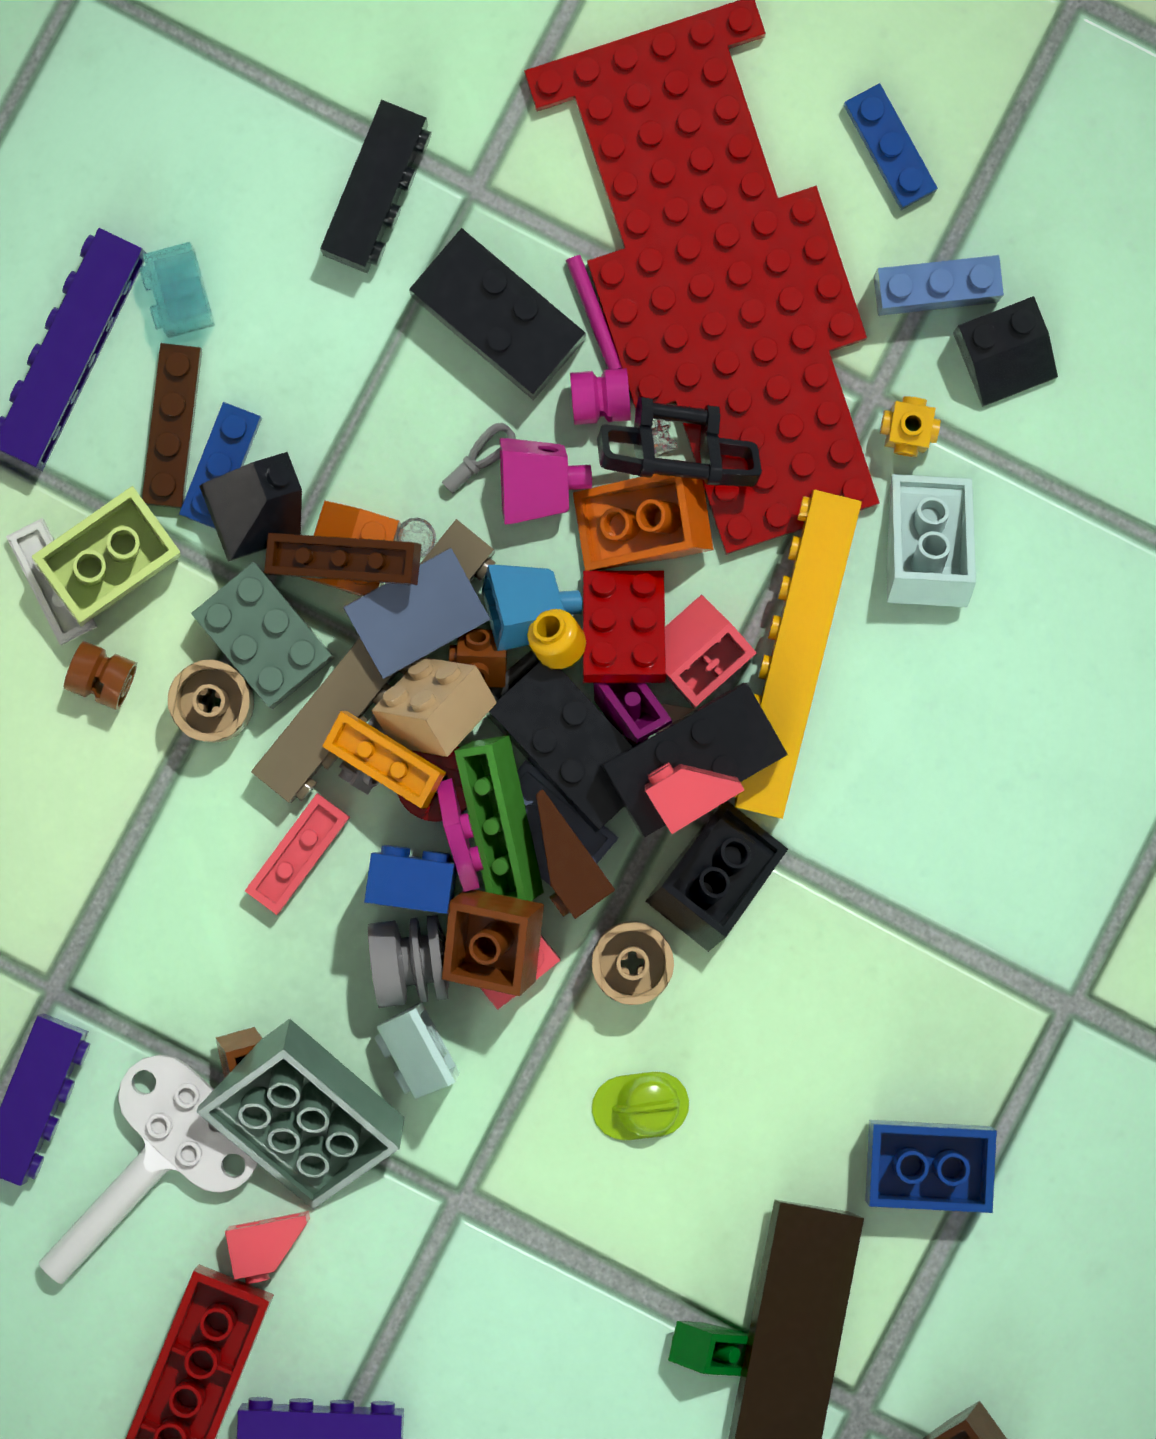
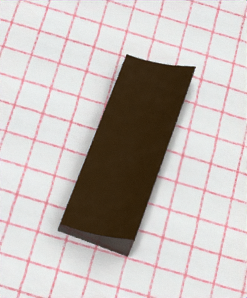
(796, 1323)

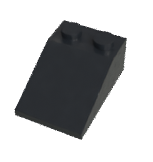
(717, 876)

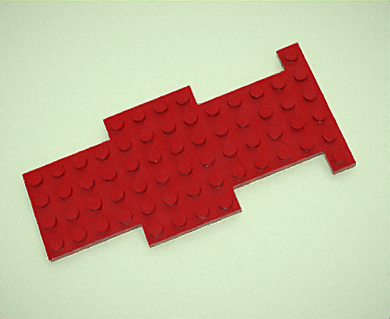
(718, 277)

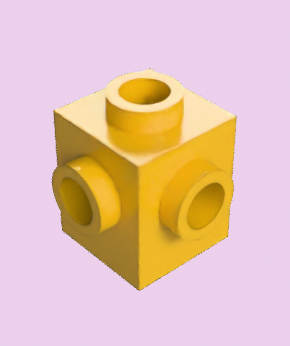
(899, 437)

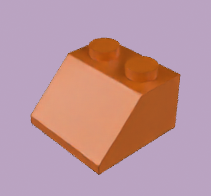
(353, 522)

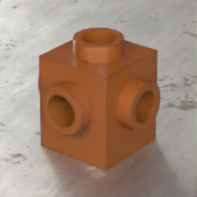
(479, 649)

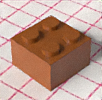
(492, 942)

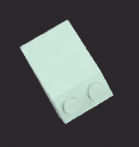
(930, 541)
(418, 1052)

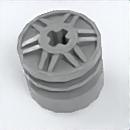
(406, 961)

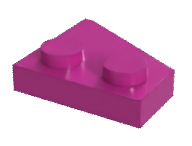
(458, 831)

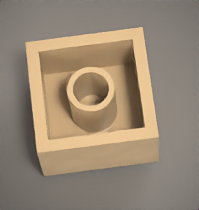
(434, 705)

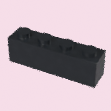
(375, 187)

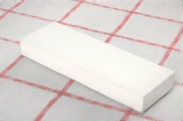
(26, 543)

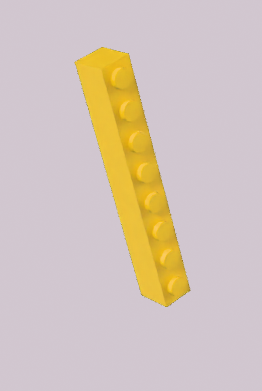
(800, 640)

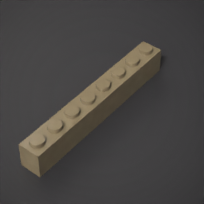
(350, 688)

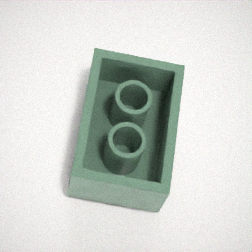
(262, 635)

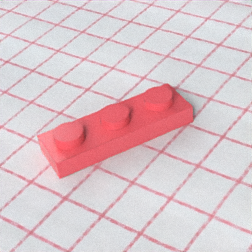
(297, 854)

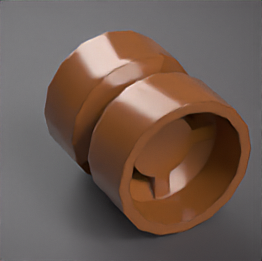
(100, 675)

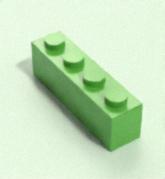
(499, 818)

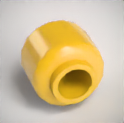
(556, 639)

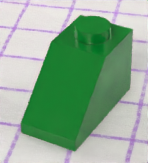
(708, 1348)

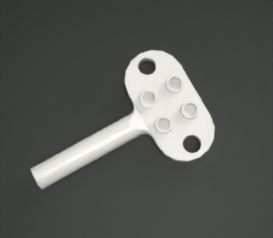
(173, 1140)

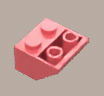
(703, 651)

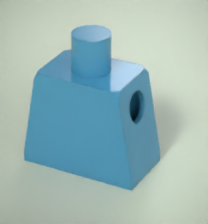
(518, 596)

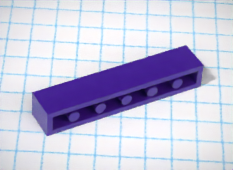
(69, 348)

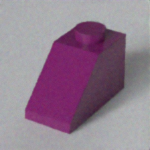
(631, 709)

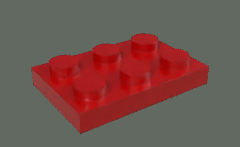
(624, 627)

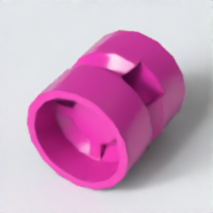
(600, 396)

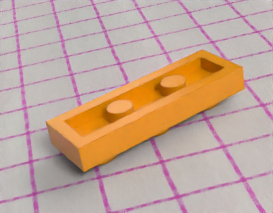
(384, 759)

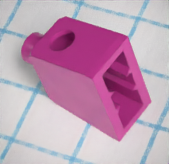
(537, 479)

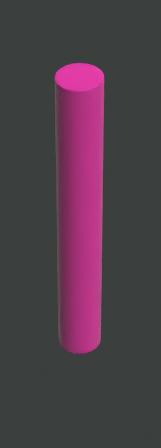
(593, 312)

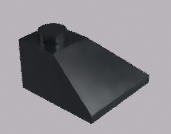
(254, 502)

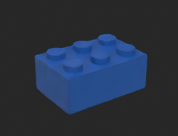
(411, 881)
(930, 1166)

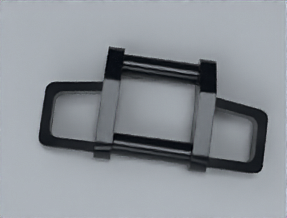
(710, 447)

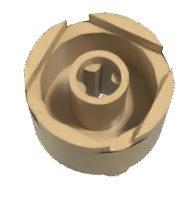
(198, 681)
(650, 978)

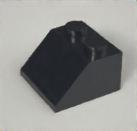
(1007, 351)

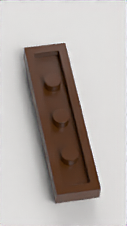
(172, 425)
(343, 558)

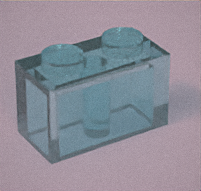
(177, 289)

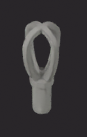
(470, 465)

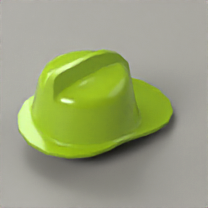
(640, 1106)

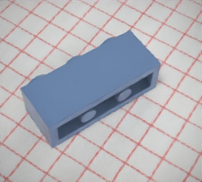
(938, 285)

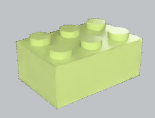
(106, 556)

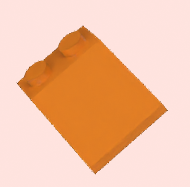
(642, 521)

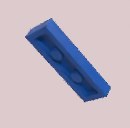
(890, 146)
(223, 453)

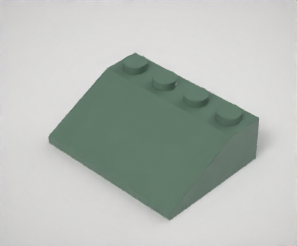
(303, 1115)

